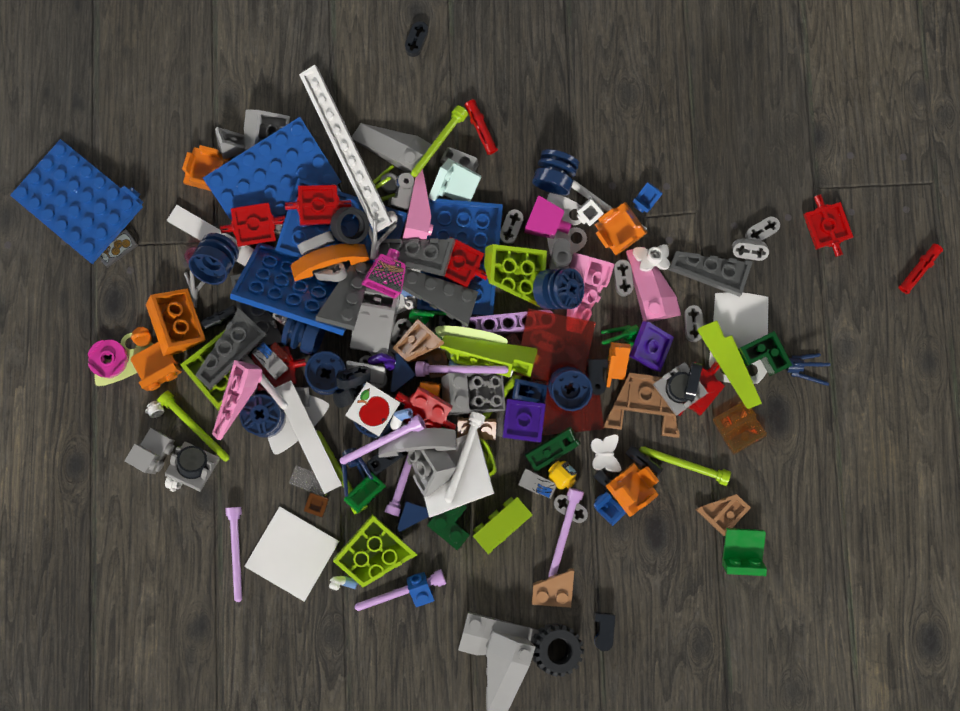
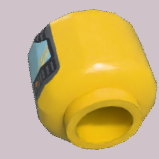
(562, 474)

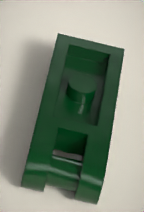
(552, 449)

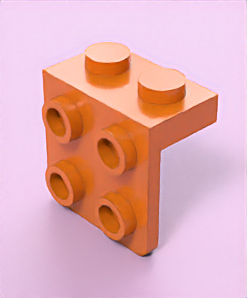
(154, 367)

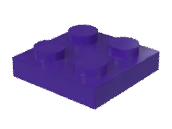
(651, 346)
(524, 420)

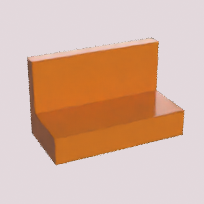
(617, 362)

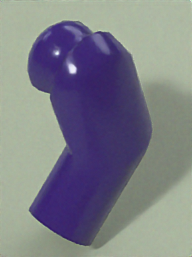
(388, 360)

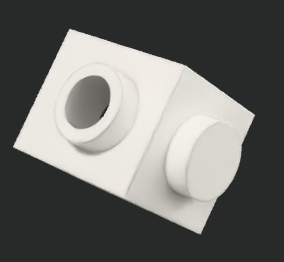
(589, 212)

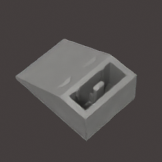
(375, 322)
(473, 392)

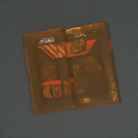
(739, 427)

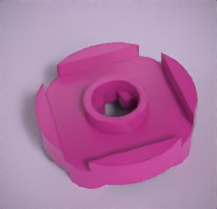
(96, 358)

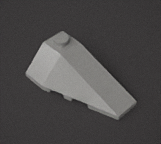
(260, 125)
(393, 146)
(431, 468)
(479, 628)
(506, 667)

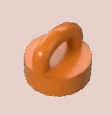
(141, 336)

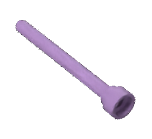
(423, 368)
(415, 424)
(574, 496)
(394, 506)
(233, 515)
(436, 579)

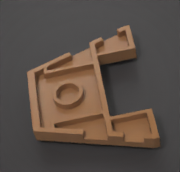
(641, 396)

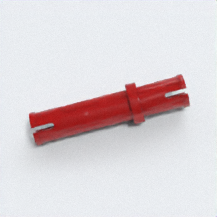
(480, 126)
(925, 261)

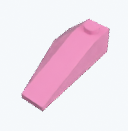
(419, 213)
(595, 275)
(653, 292)
(240, 387)

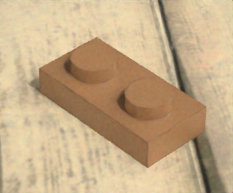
(486, 431)

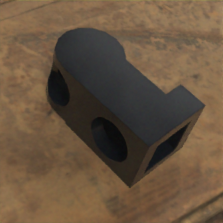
(595, 375)
(346, 396)
(380, 464)
(605, 635)

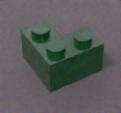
(769, 351)
(446, 528)

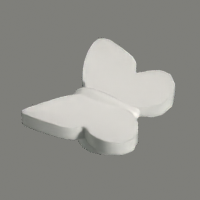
(653, 257)
(604, 454)

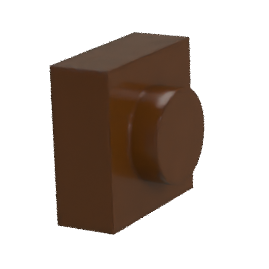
(316, 505)

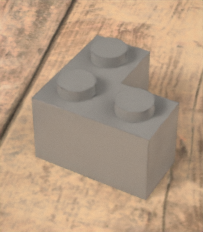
(151, 452)

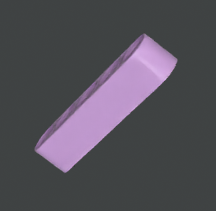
(498, 322)

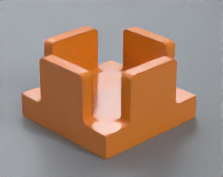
(201, 163)
(619, 228)
(634, 488)

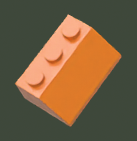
(175, 321)

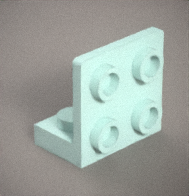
(455, 182)

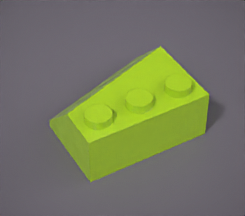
(514, 269)
(192, 366)
(372, 552)

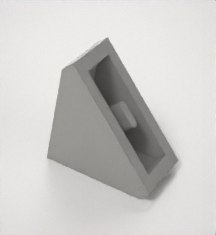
(229, 143)

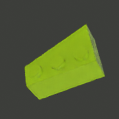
(501, 524)

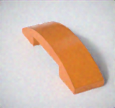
(326, 257)

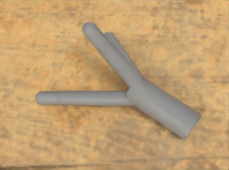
(373, 235)
(193, 291)

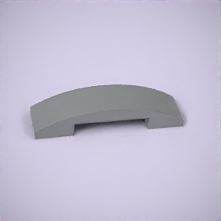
(428, 438)

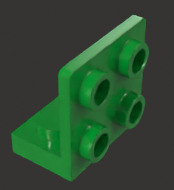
(744, 552)

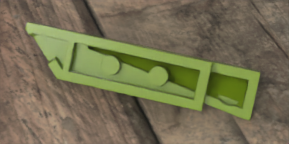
(487, 353)
(731, 362)

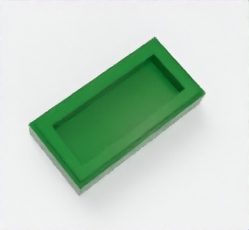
(364, 493)

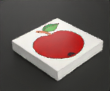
(372, 409)

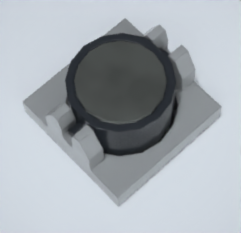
(675, 389)
(193, 465)

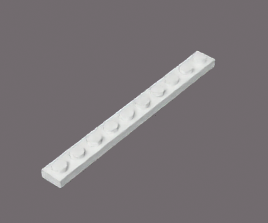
(345, 148)

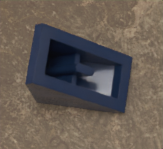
(401, 374)
(529, 391)
(411, 515)

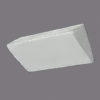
(377, 372)

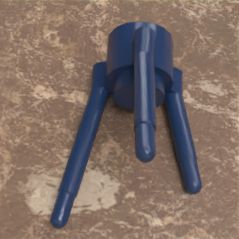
(798, 365)
(360, 465)

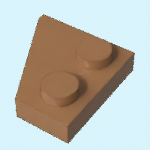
(417, 341)
(724, 512)
(554, 590)

